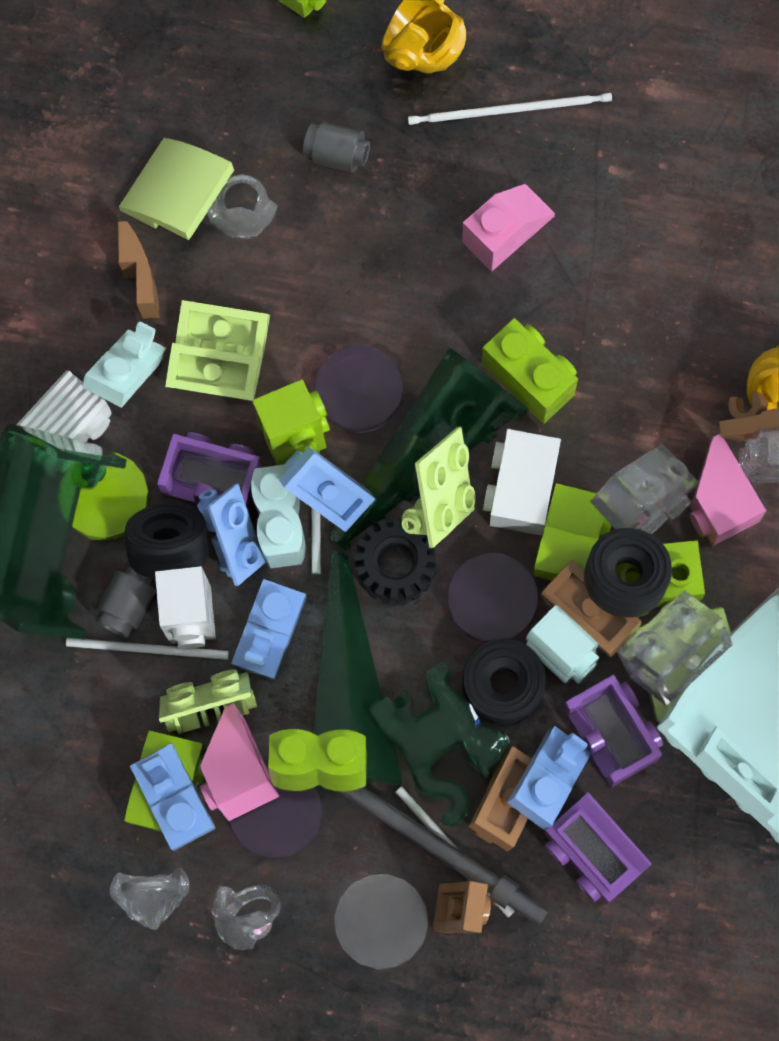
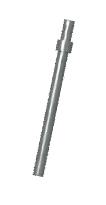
(502, 890)

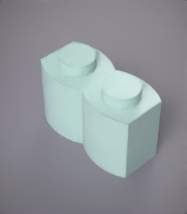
(278, 521)
(563, 646)

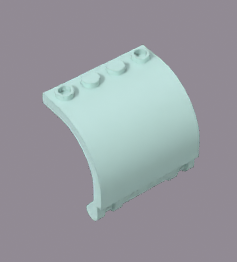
(732, 717)

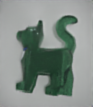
(436, 732)

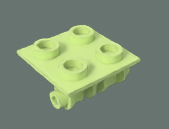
(443, 490)
(184, 700)

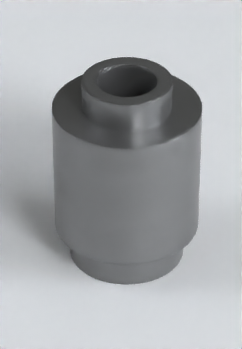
(336, 146)
(124, 602)

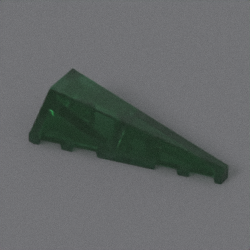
(451, 399)
(349, 676)

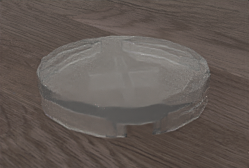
(381, 921)

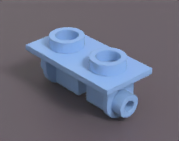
(235, 538)

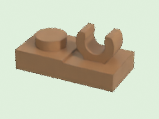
(747, 422)
(571, 595)
(494, 818)
(461, 907)

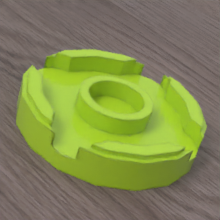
(111, 503)

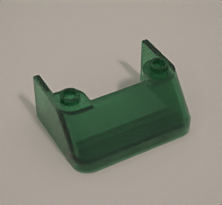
(37, 510)

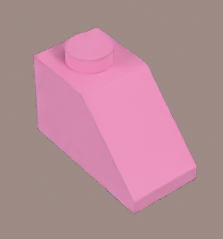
(504, 224)
(724, 496)
(234, 768)

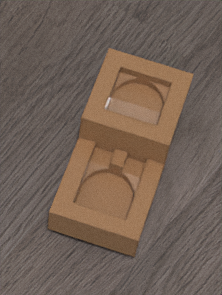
(135, 265)

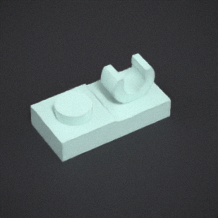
(125, 365)

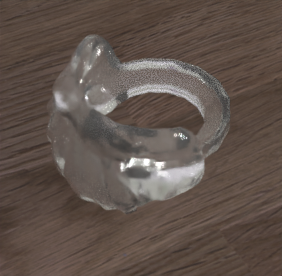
(240, 221)
(150, 898)
(243, 930)

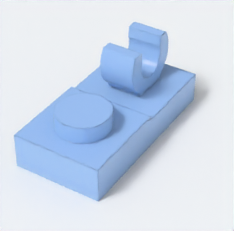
(326, 488)
(269, 630)
(550, 777)
(172, 797)

